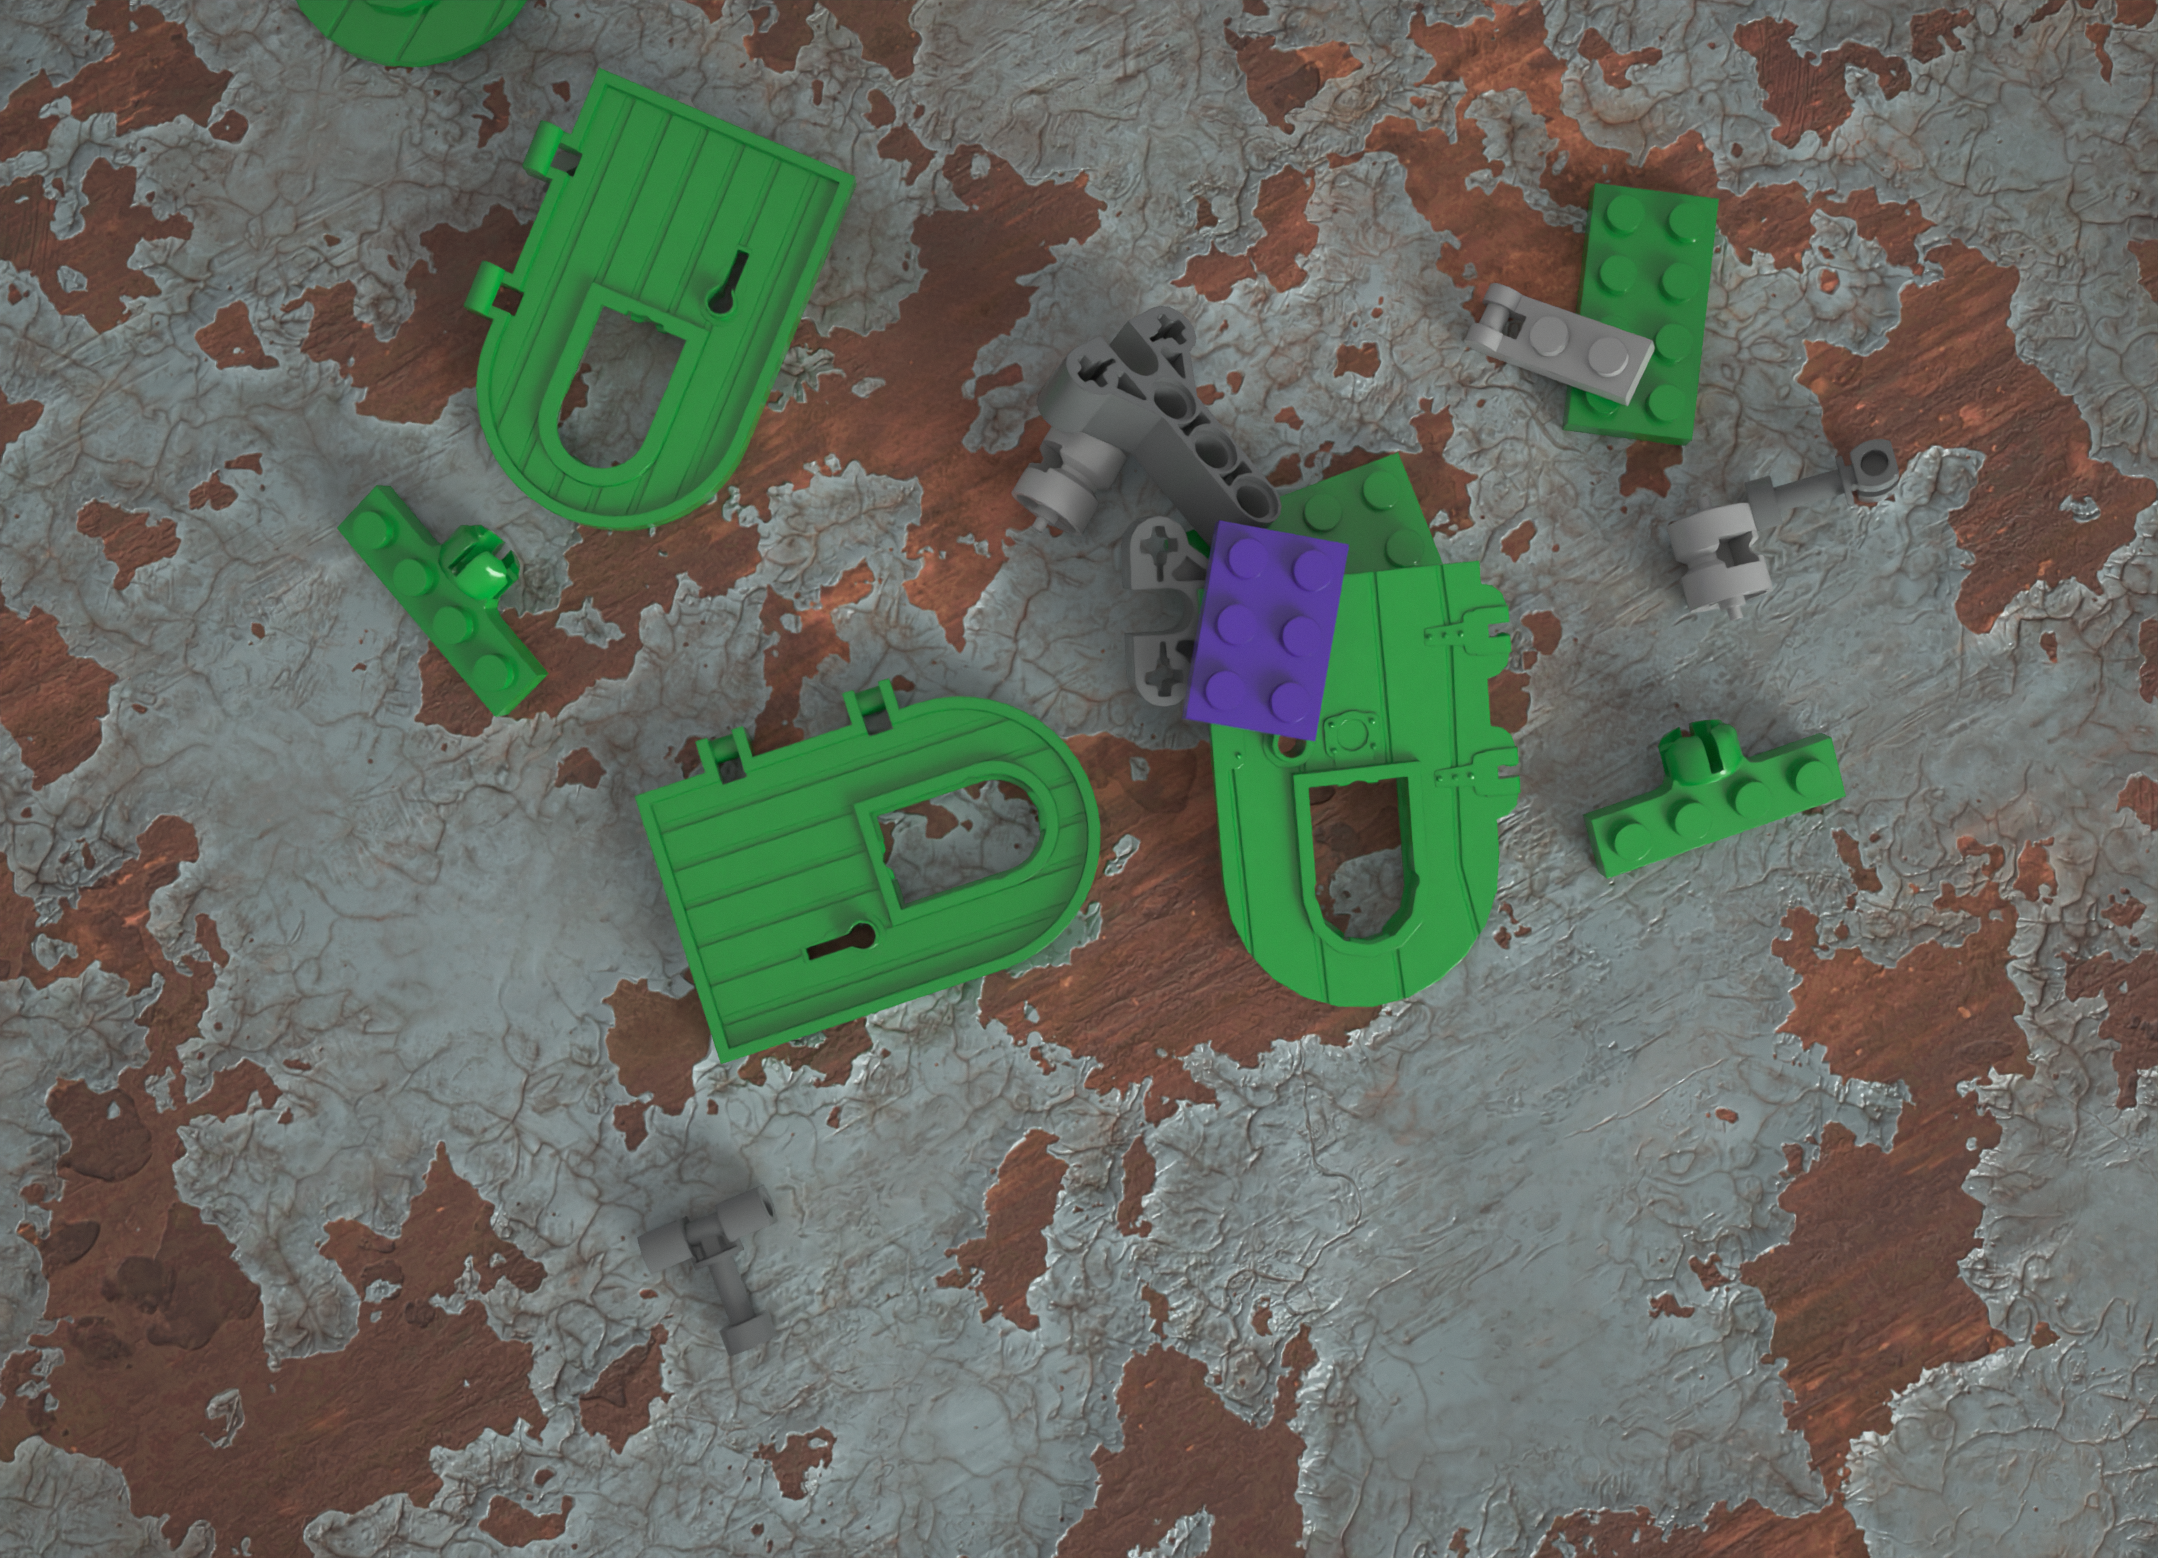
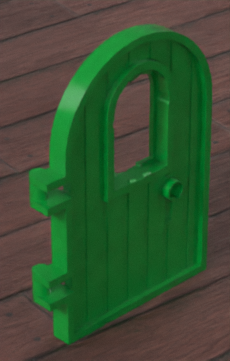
(654, 236)
(801, 860)

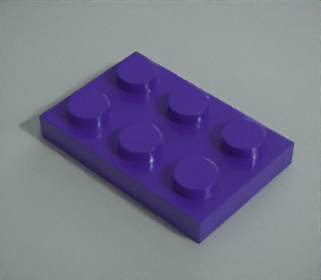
(1265, 631)

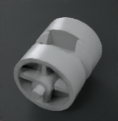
(1066, 481)
(1719, 558)

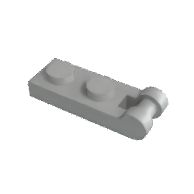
(1561, 345)

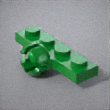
(449, 593)
(1711, 795)

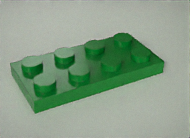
(1651, 277)
(1364, 507)

